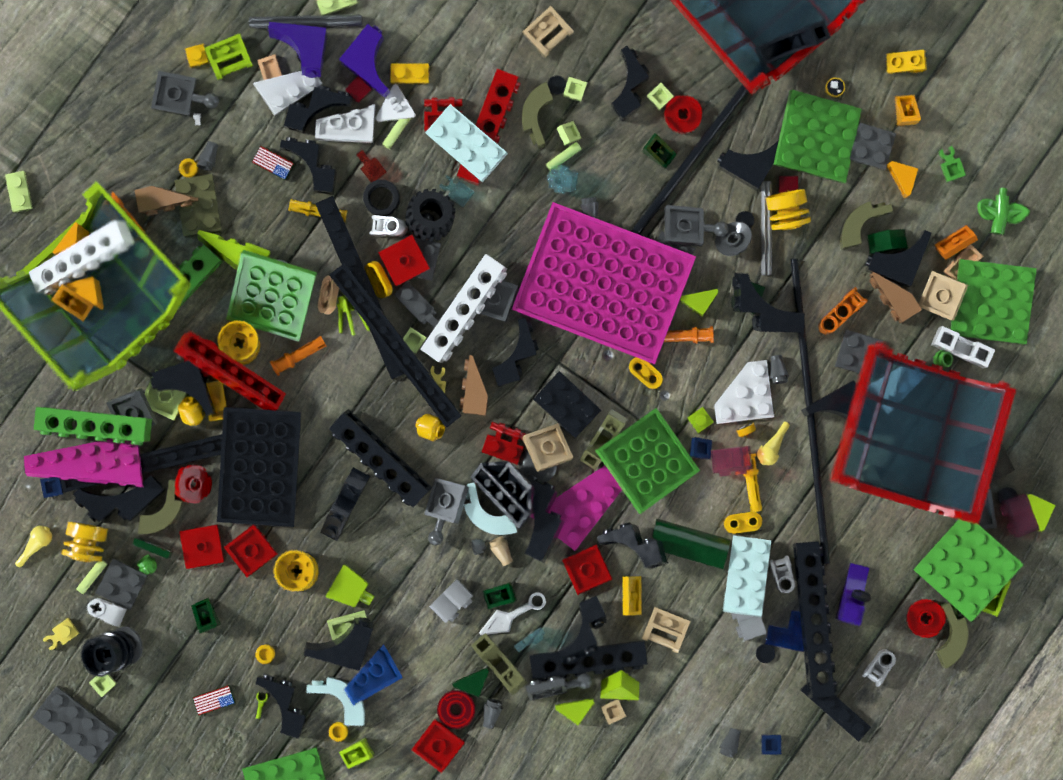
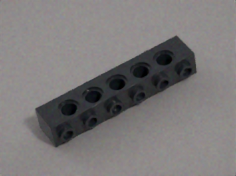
(391, 460)
(638, 659)

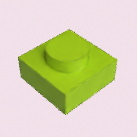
(700, 420)

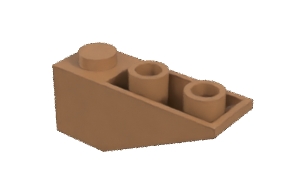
(154, 199)
(898, 299)
(475, 394)

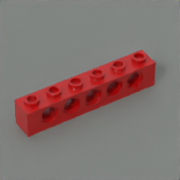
(501, 80)
(229, 371)

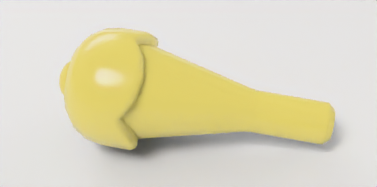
(769, 452)
(39, 537)

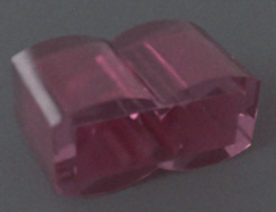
(731, 459)
(1019, 515)

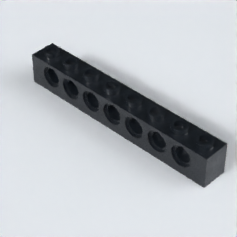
(807, 610)

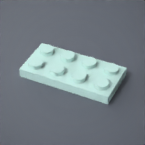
(466, 143)
(747, 576)

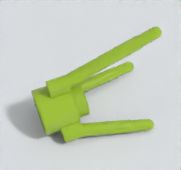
(347, 307)

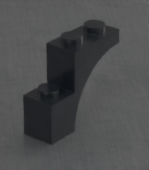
(792, 41)
(637, 74)
(322, 98)
(323, 177)
(508, 371)
(344, 504)
(651, 552)
(585, 642)
(283, 692)

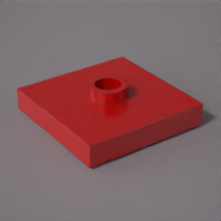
(404, 260)
(201, 546)
(250, 550)
(587, 569)
(438, 746)

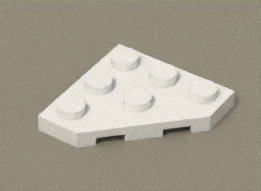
(746, 396)

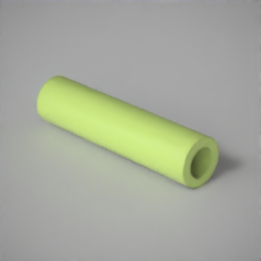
(395, 132)
(563, 156)
(91, 576)

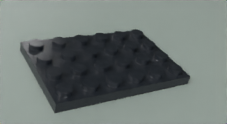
(259, 466)

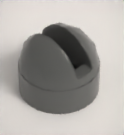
(478, 546)

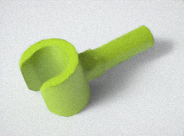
(260, 705)

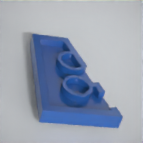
(373, 676)

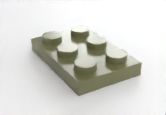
(204, 213)

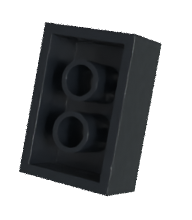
(567, 404)

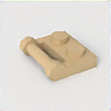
(543, 27)
(668, 623)

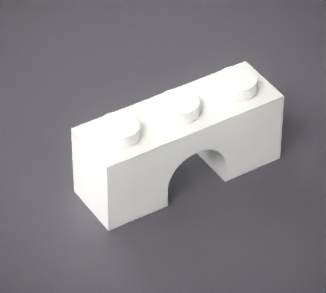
(962, 348)

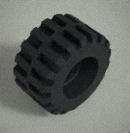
(433, 201)

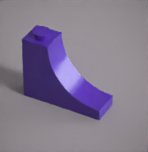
(307, 42)
(362, 55)
(849, 608)

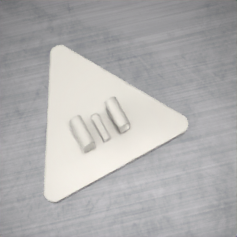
(395, 106)

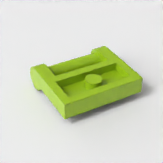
(227, 50)

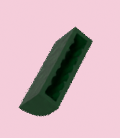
(691, 543)

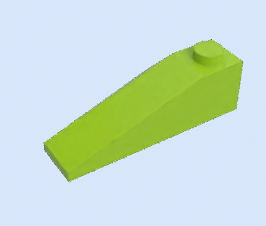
(229, 250)

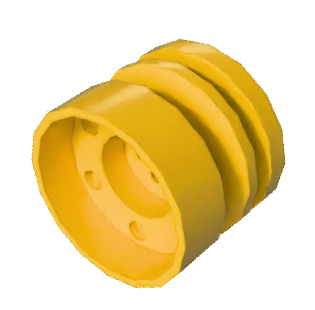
(788, 209)
(243, 332)
(84, 541)
(285, 573)

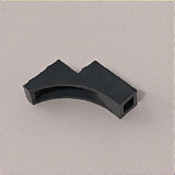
(765, 317)
(129, 503)
(546, 525)

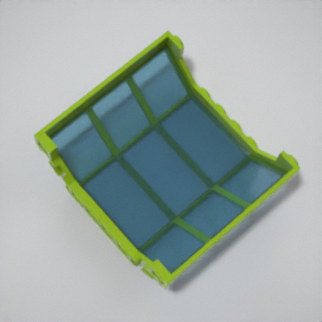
(138, 295)

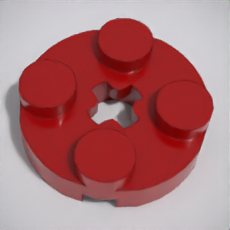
(683, 103)
(183, 484)
(932, 609)

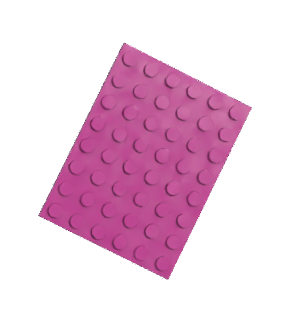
(603, 283)

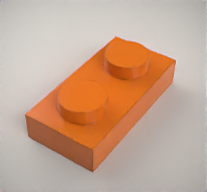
(956, 242)

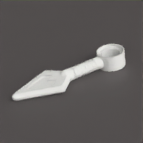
(501, 621)

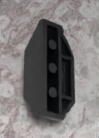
(506, 489)

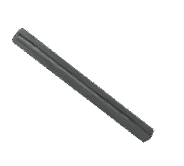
(316, 21)

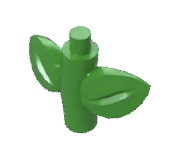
(1001, 211)

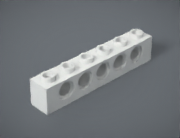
(81, 257)
(454, 312)

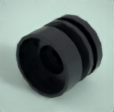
(107, 653)

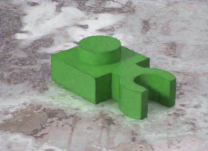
(952, 167)

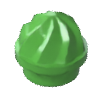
(943, 359)
(147, 564)

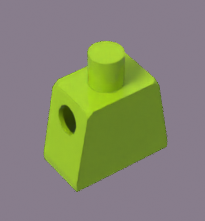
(350, 588)

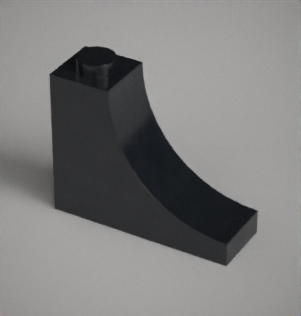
(748, 168)
(900, 266)
(184, 378)
(836, 402)
(347, 649)

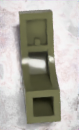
(533, 105)
(852, 226)
(609, 429)
(165, 517)
(957, 638)
(499, 663)

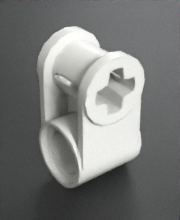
(385, 226)
(110, 613)

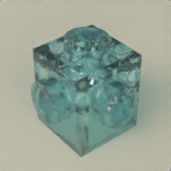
(562, 179)

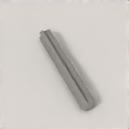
(766, 231)

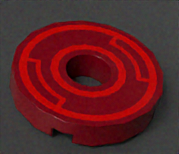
(444, 709)

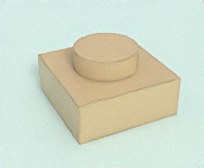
(613, 711)

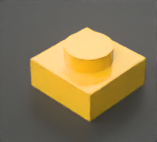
(196, 55)

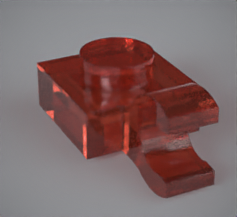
(372, 168)

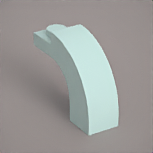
(492, 524)
(353, 714)

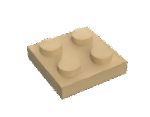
(943, 295)
(547, 447)

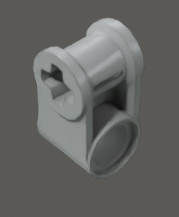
(782, 573)
(879, 668)

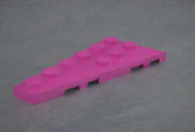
(89, 462)
(584, 505)

